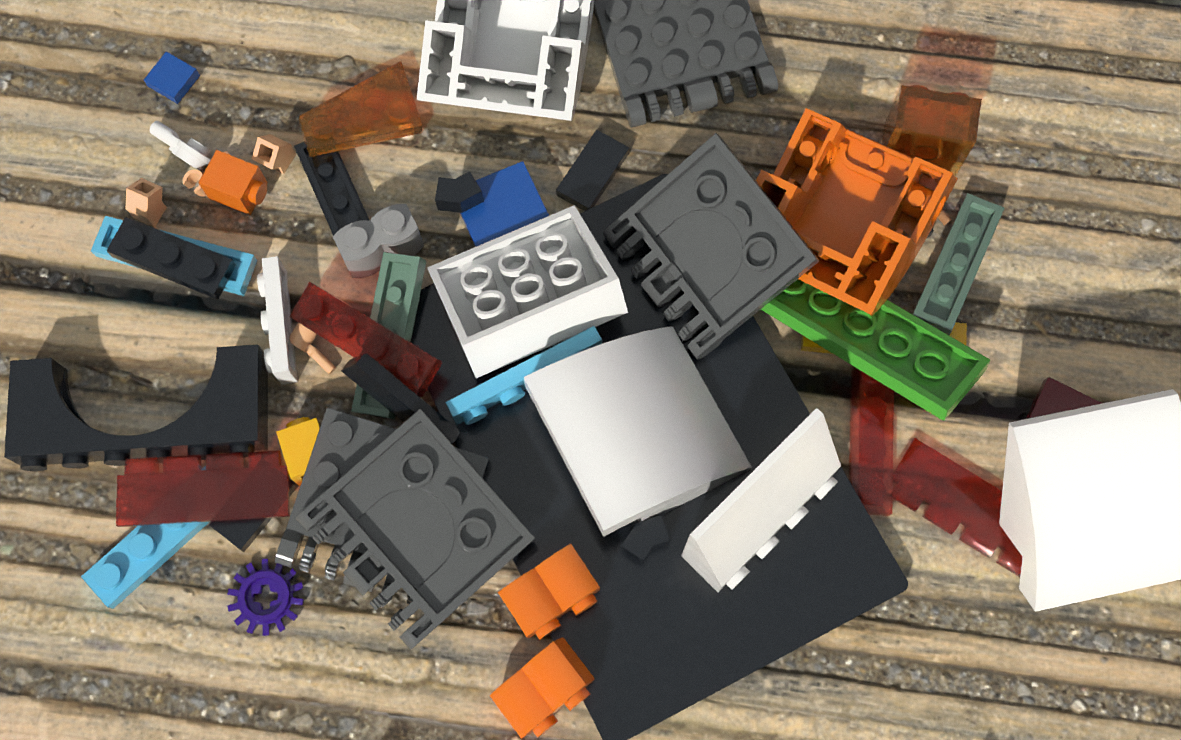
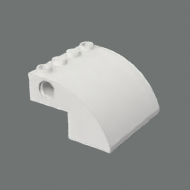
(507, 55)

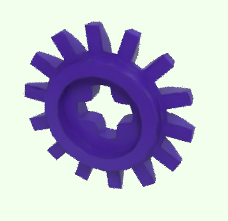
(254, 585)

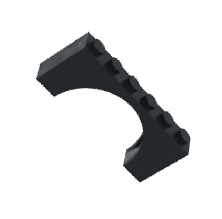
(49, 430)

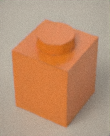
(234, 182)

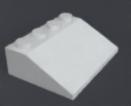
(527, 290)
(764, 504)

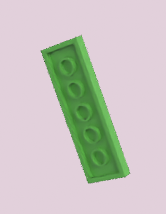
(888, 346)

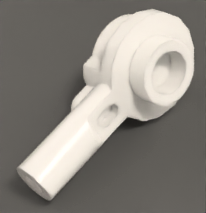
(190, 152)

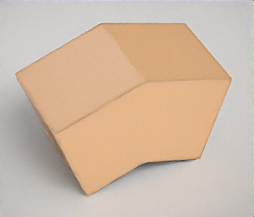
(273, 153)
(145, 202)

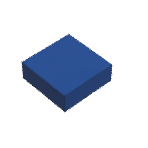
(171, 77)

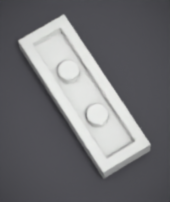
(276, 320)

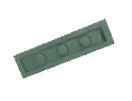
(958, 263)
(394, 308)

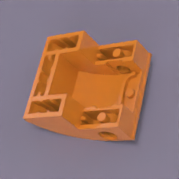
(855, 208)

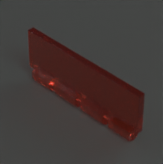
(198, 495)
(953, 499)

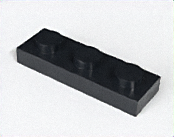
(171, 258)

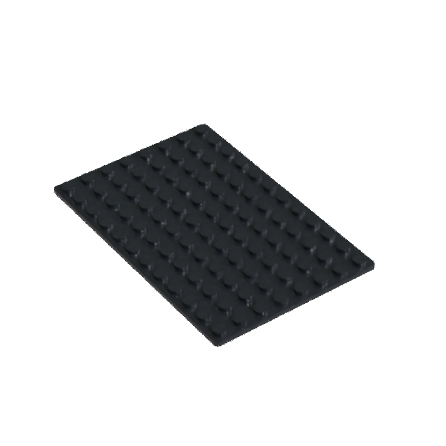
(658, 626)

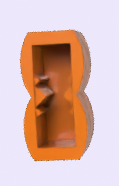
(550, 592)
(542, 688)

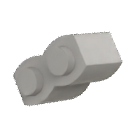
(366, 240)

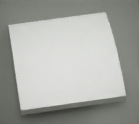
(636, 427)
(1095, 499)

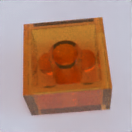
(933, 126)

